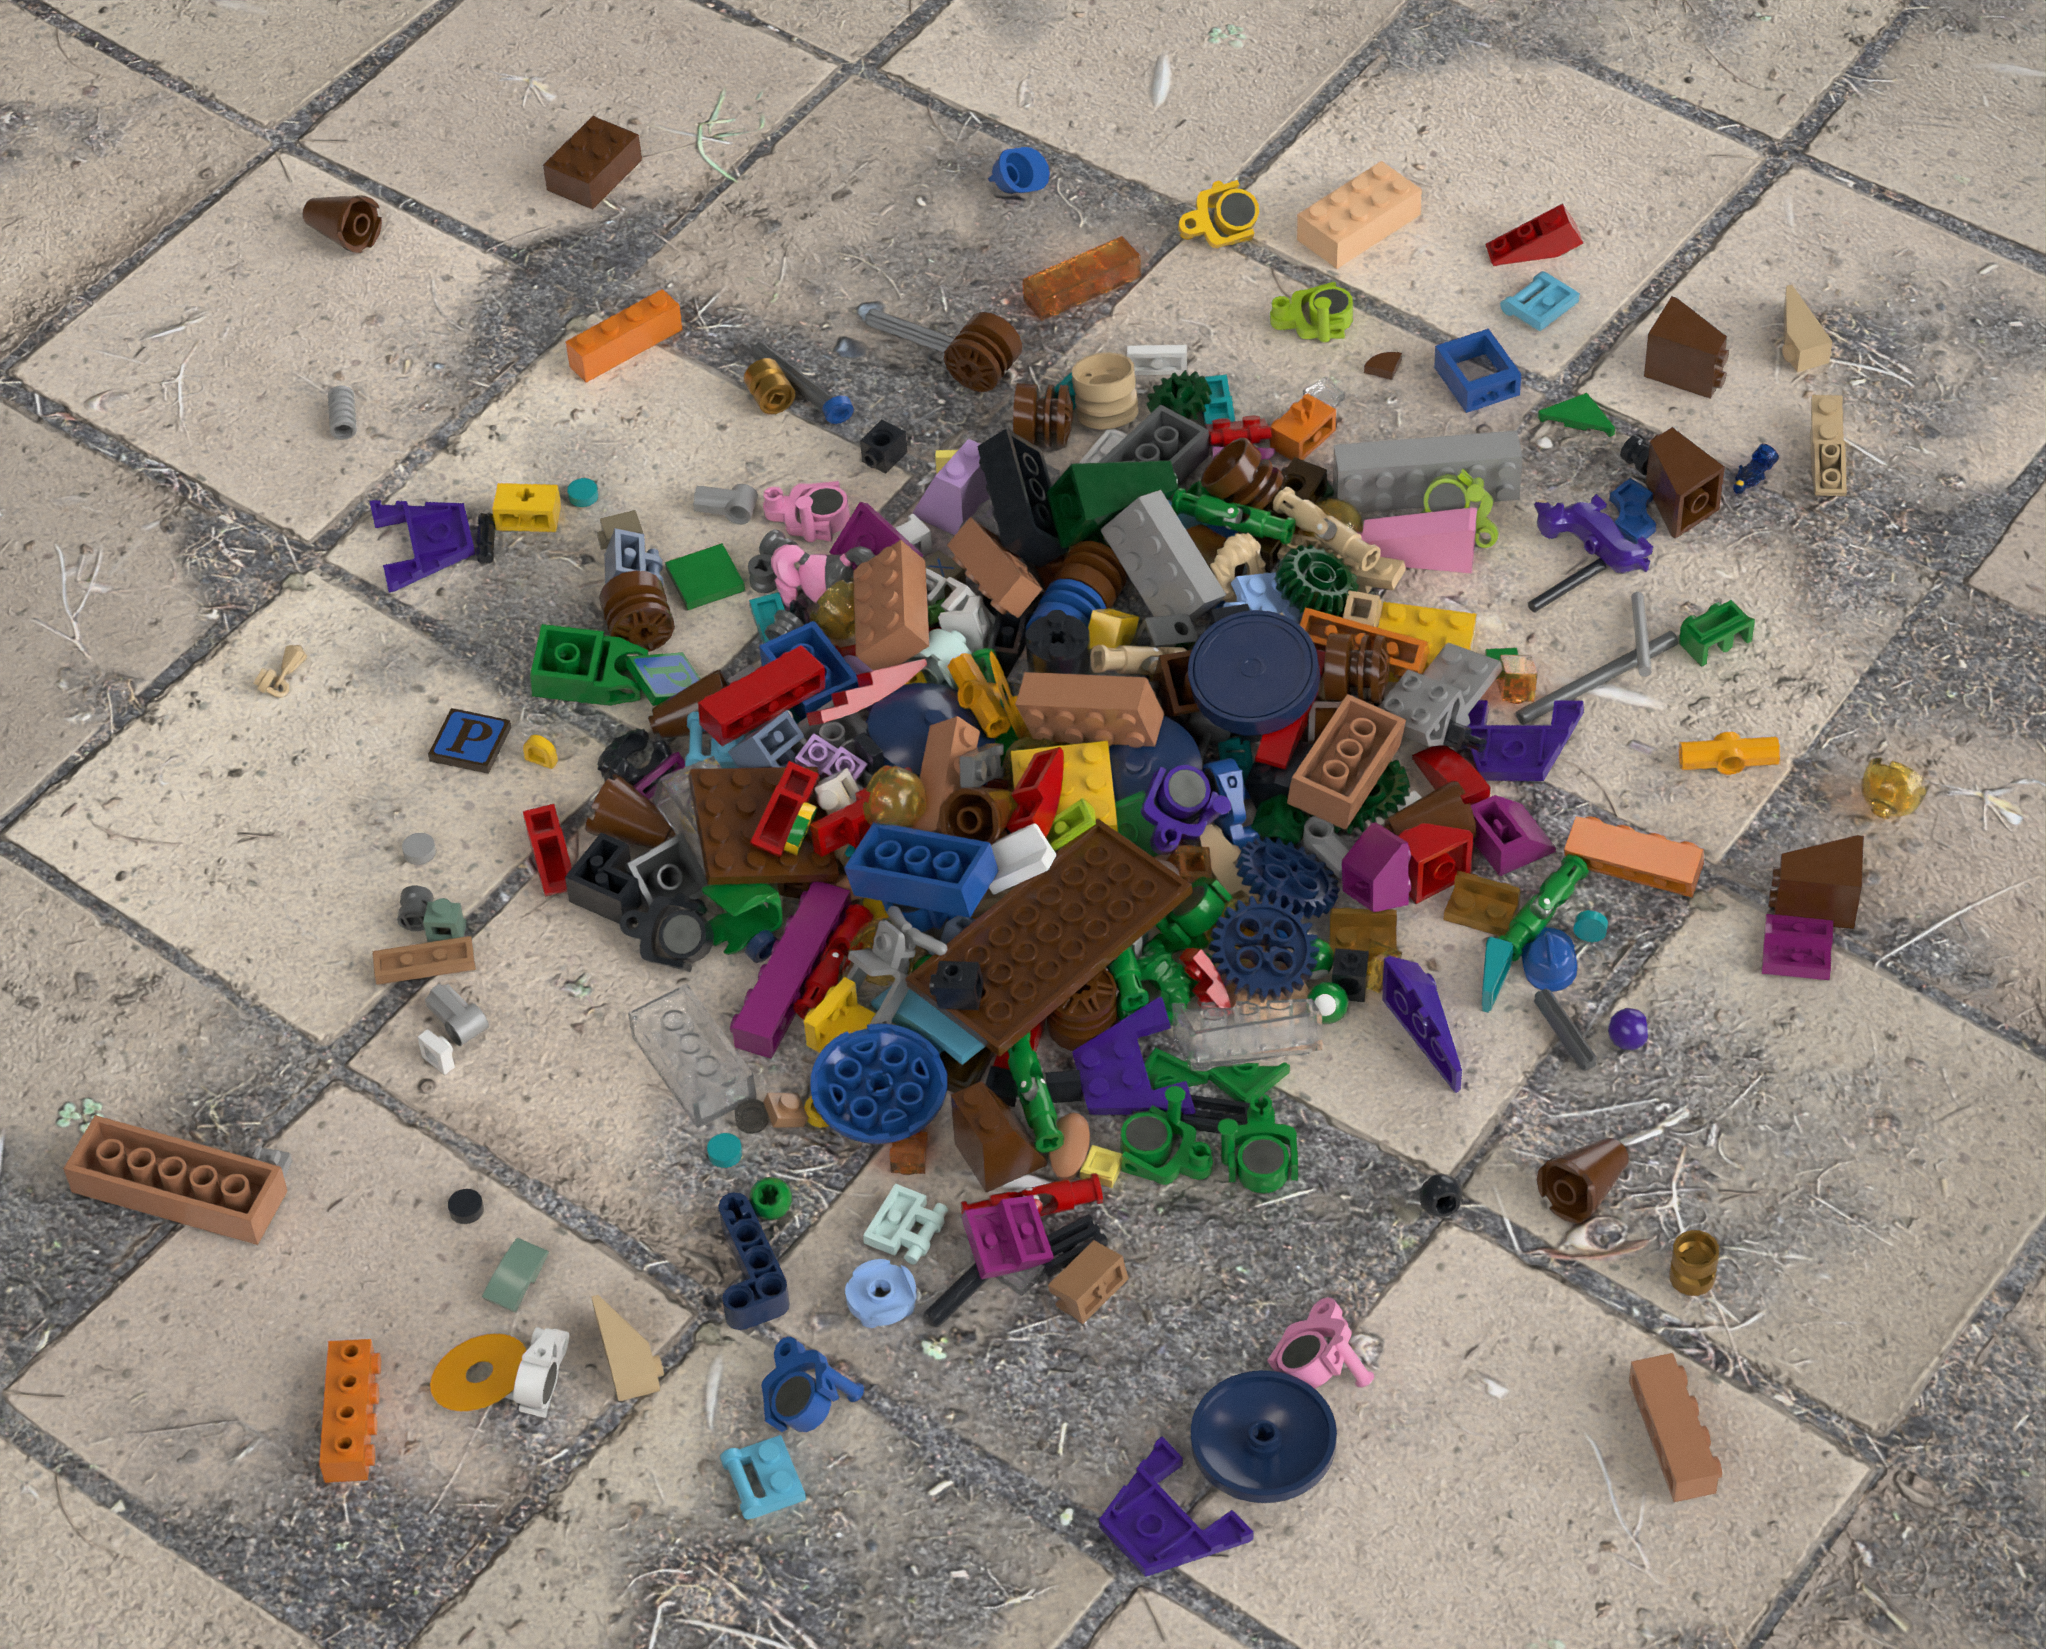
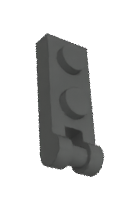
(981, 765)

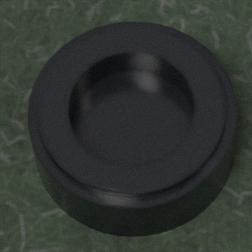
(465, 1206)

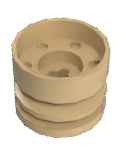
(1105, 390)

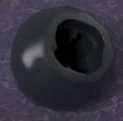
(1440, 1195)

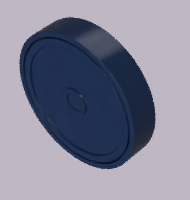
(1254, 672)

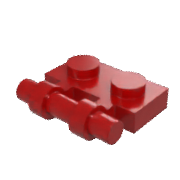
(1225, 432)

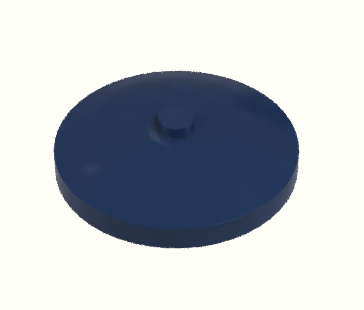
(903, 720)
(1134, 767)
(1263, 1436)

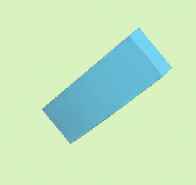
(933, 1025)

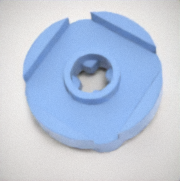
(884, 1310)

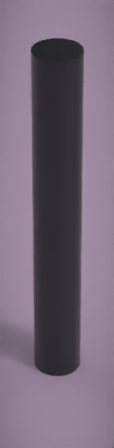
(1566, 585)

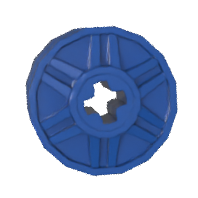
(1071, 597)

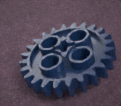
(1288, 875)
(1263, 920)

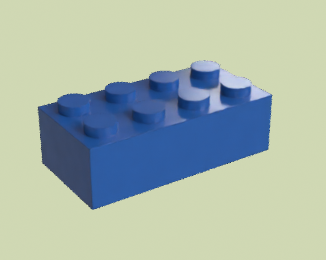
(921, 869)

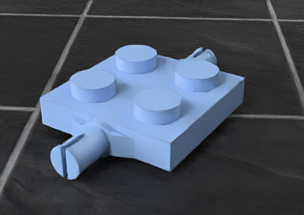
(1261, 594)

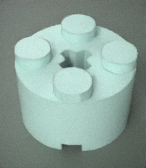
(941, 649)

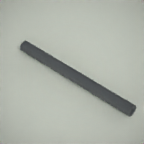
(1594, 679)

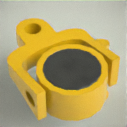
(1233, 215)

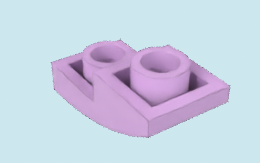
(829, 759)

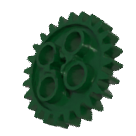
(1384, 797)

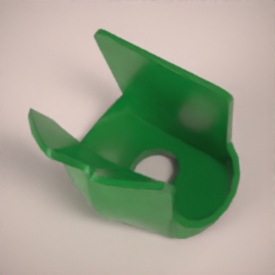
(745, 913)

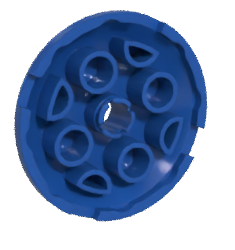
(875, 1058)

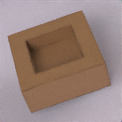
(785, 1110)

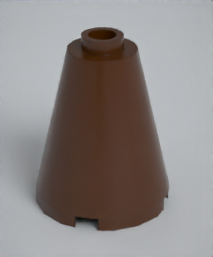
(345, 220)
(671, 716)
(1439, 807)
(977, 813)
(627, 815)
(1582, 1178)

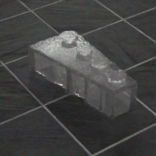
(1246, 1032)

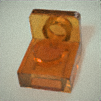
(909, 1155)

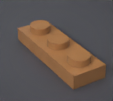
(423, 960)

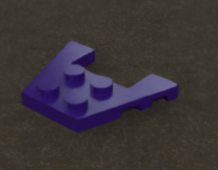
(437, 535)
(1522, 750)
(1114, 1069)
(1153, 1526)

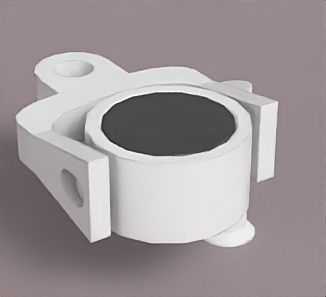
(539, 1371)

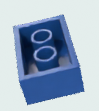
(838, 673)

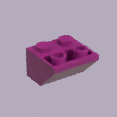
(1508, 834)
(1377, 870)

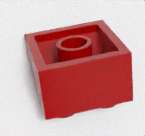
(1436, 858)

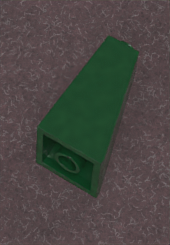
(1095, 493)

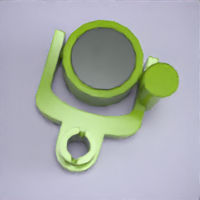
(1328, 311)
(1457, 492)

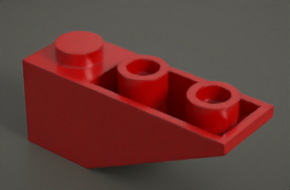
(1537, 239)

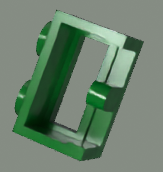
(1714, 627)

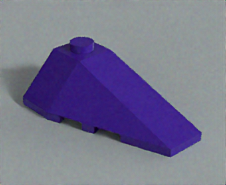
(1417, 1006)

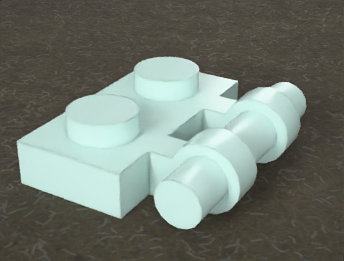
(895, 1220)

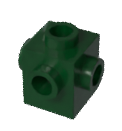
(1279, 820)

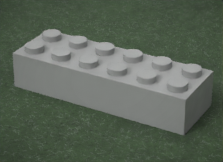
(1399, 471)

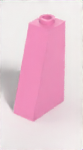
(1426, 539)

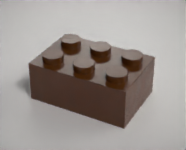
(592, 162)

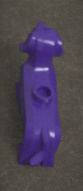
(1596, 532)

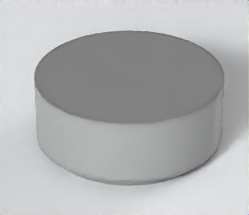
(419, 848)

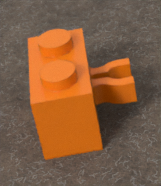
(1303, 427)

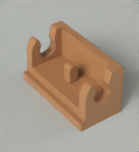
(1089, 1281)

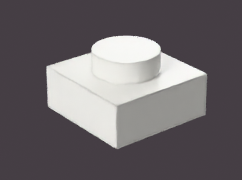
(436, 1051)

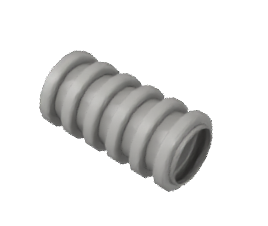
(342, 412)

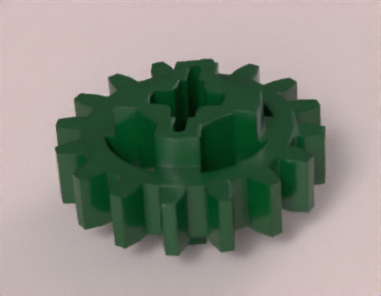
(1181, 394)

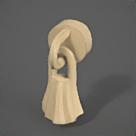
(292, 659)

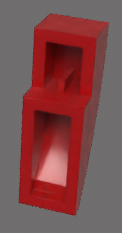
(1445, 765)
(1038, 792)
(784, 805)
(548, 848)

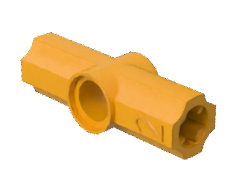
(979, 695)
(1729, 753)

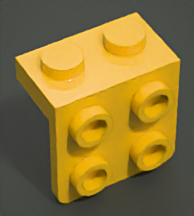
(836, 1015)

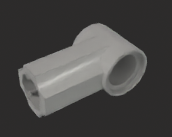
(734, 504)
(1324, 843)
(459, 1018)

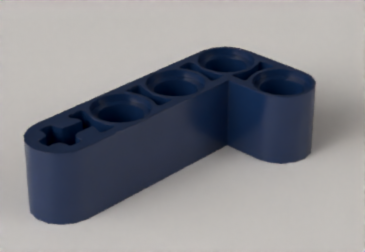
(757, 1253)

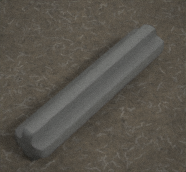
(1565, 1029)

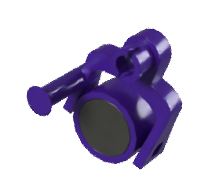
(1180, 795)

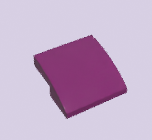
(1797, 947)
(1007, 1237)

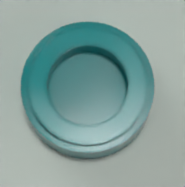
(582, 492)
(1590, 926)
(724, 1150)

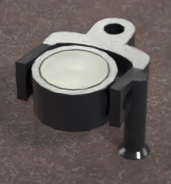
(681, 934)

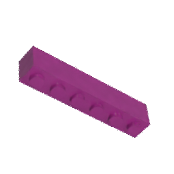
(782, 980)

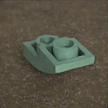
(514, 1274)

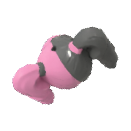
(815, 571)

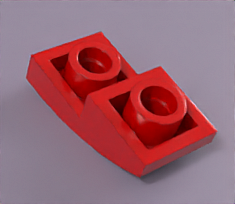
(1202, 969)

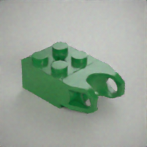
(582, 666)

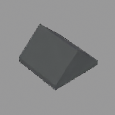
(667, 871)

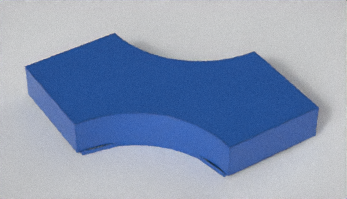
(1631, 502)

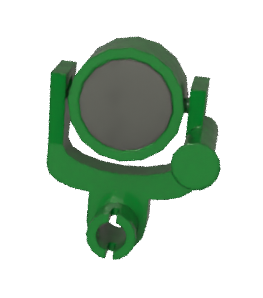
(1196, 912)
(1148, 1144)
(1262, 1157)

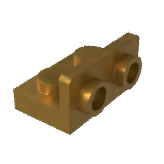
(1482, 904)
(1359, 927)

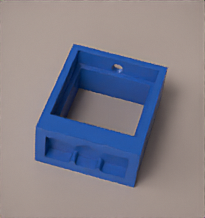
(1473, 394)

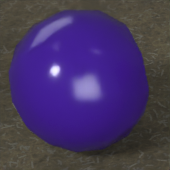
(1628, 1029)

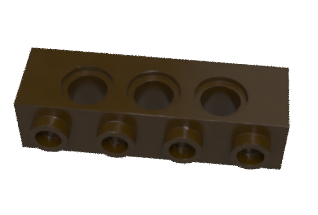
(1309, 484)

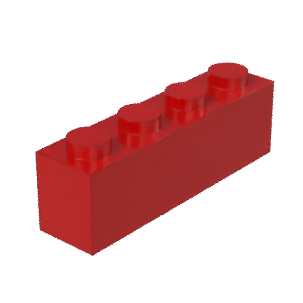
(761, 695)

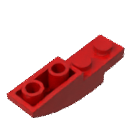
(842, 826)

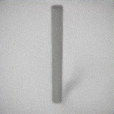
(1641, 634)

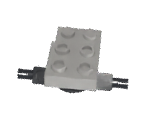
(1441, 698)

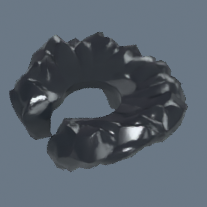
(615, 757)

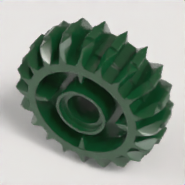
(1315, 580)

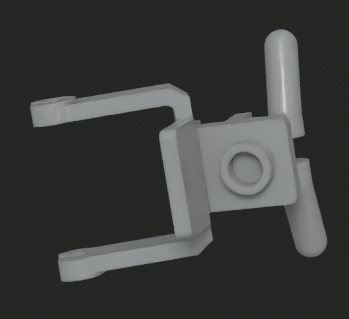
(891, 957)

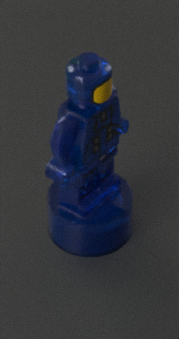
(1749, 476)

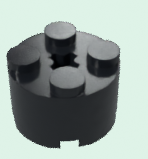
(1058, 645)

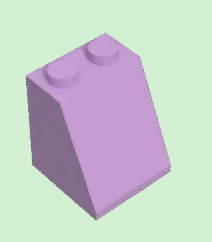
(954, 491)

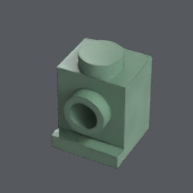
(443, 915)

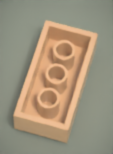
(1359, 214)

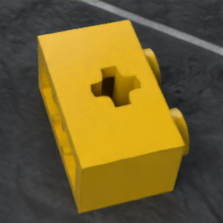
(526, 507)
(1111, 628)

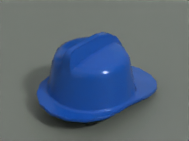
(1020, 171)
(1550, 960)

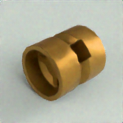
(769, 386)
(1694, 1263)

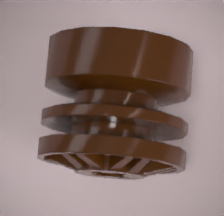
(983, 352)
(1042, 415)
(1242, 476)
(1095, 567)
(637, 609)
(1355, 668)
(1085, 1013)

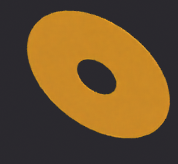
(1000, 679)
(449, 1379)

